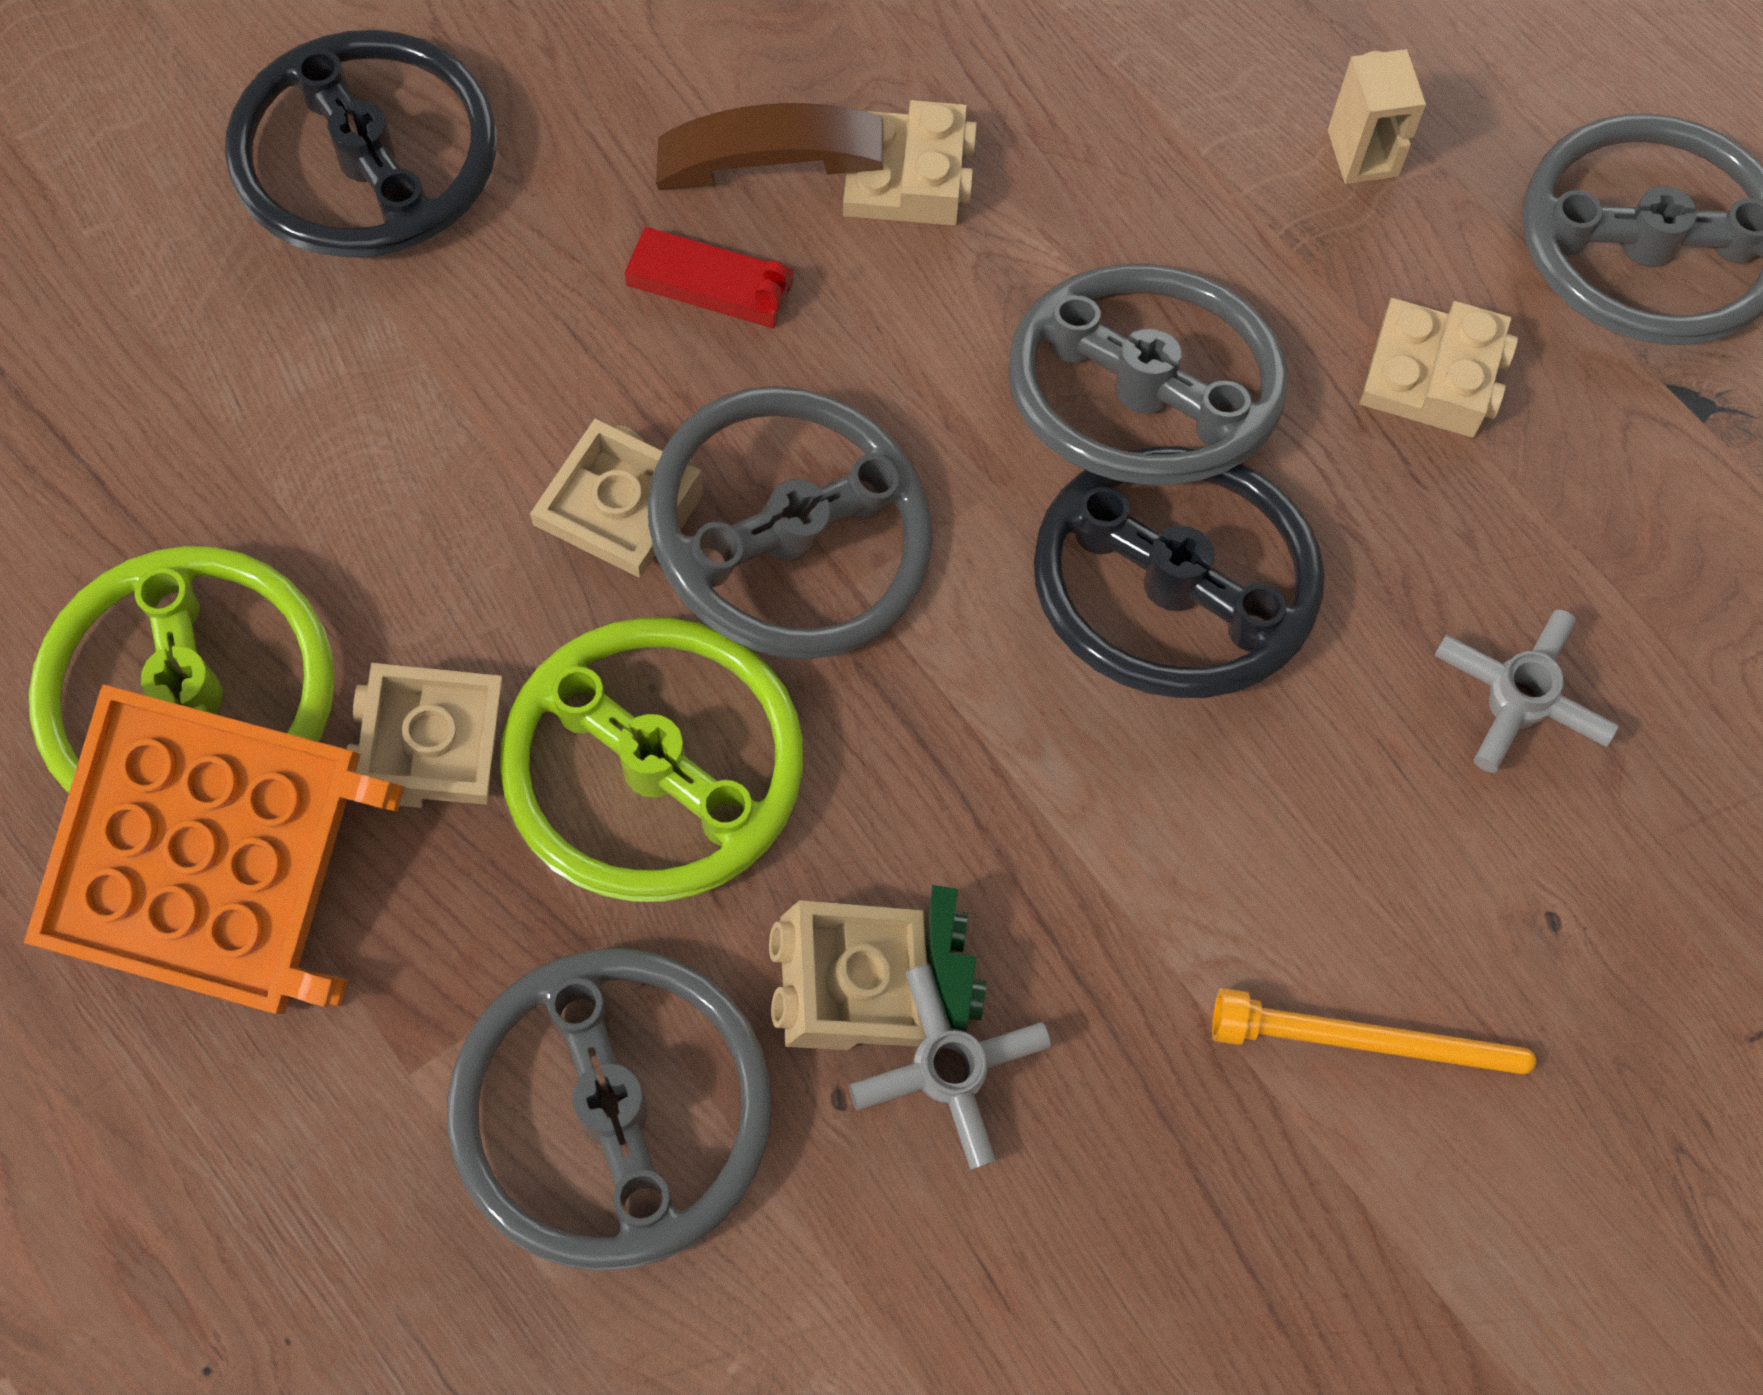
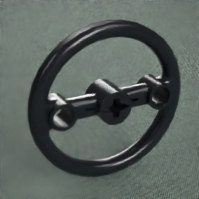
(405, 208)
(1177, 579)

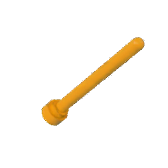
(1242, 1018)

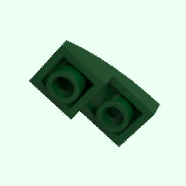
(953, 972)

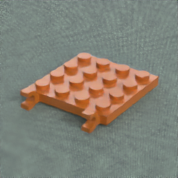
(198, 851)

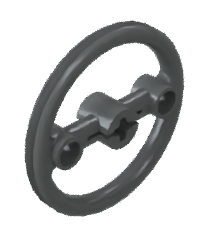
(1647, 232)
(1149, 374)
(788, 538)
(556, 986)

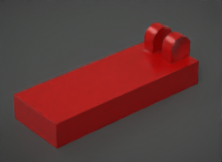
(709, 277)

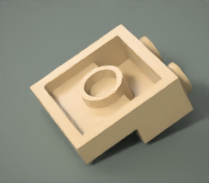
(921, 167)
(1439, 365)
(603, 497)
(428, 731)
(847, 975)

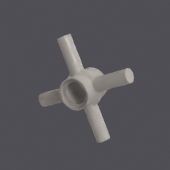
(1514, 709)
(922, 1075)

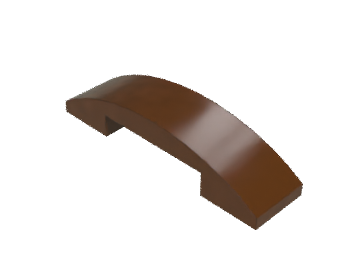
(770, 135)

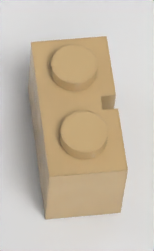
(1376, 116)

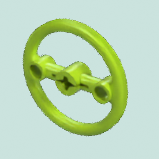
(163, 675)
(674, 775)

